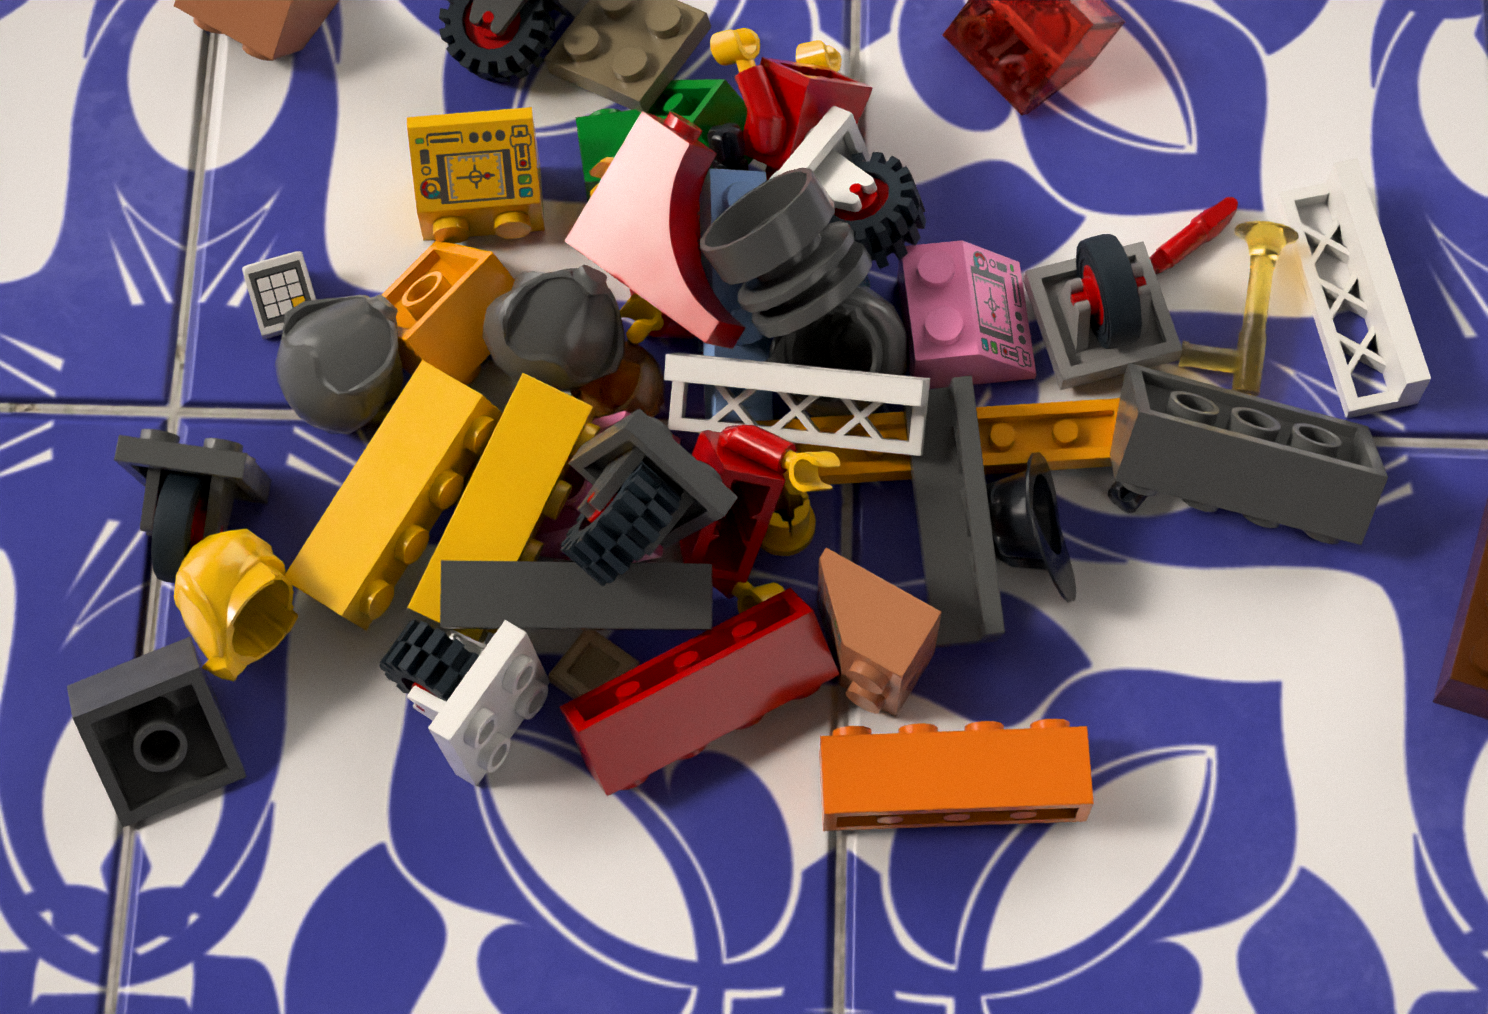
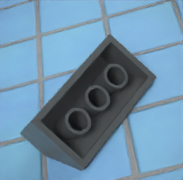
(1246, 456)

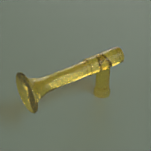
(1264, 244)

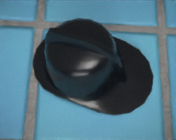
(1028, 524)

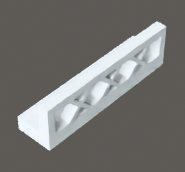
(1376, 286)
(805, 380)

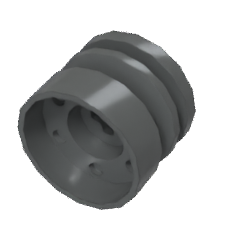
(786, 252)

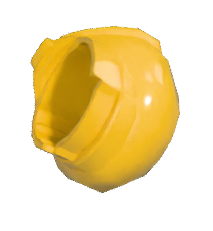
(234, 600)

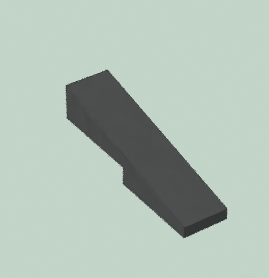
(568, 598)

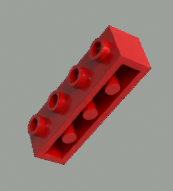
(700, 691)

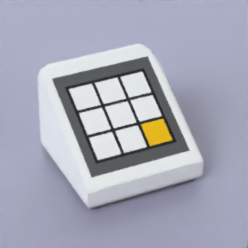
(276, 288)

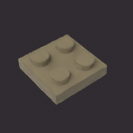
(628, 48)

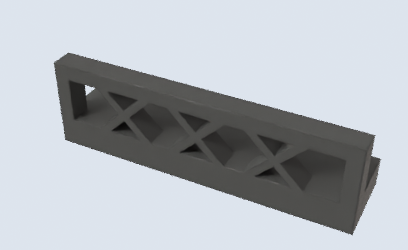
(956, 519)

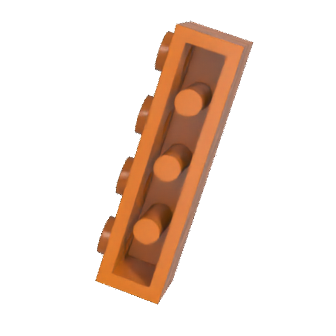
(955, 776)

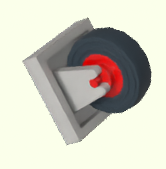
(1102, 312)

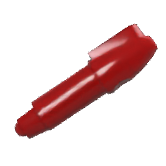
(1200, 230)

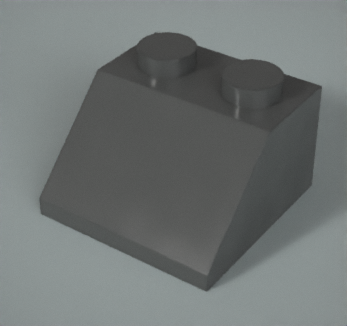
(155, 731)

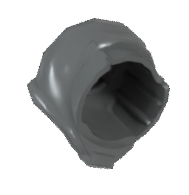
(557, 328)
(855, 336)
(340, 361)

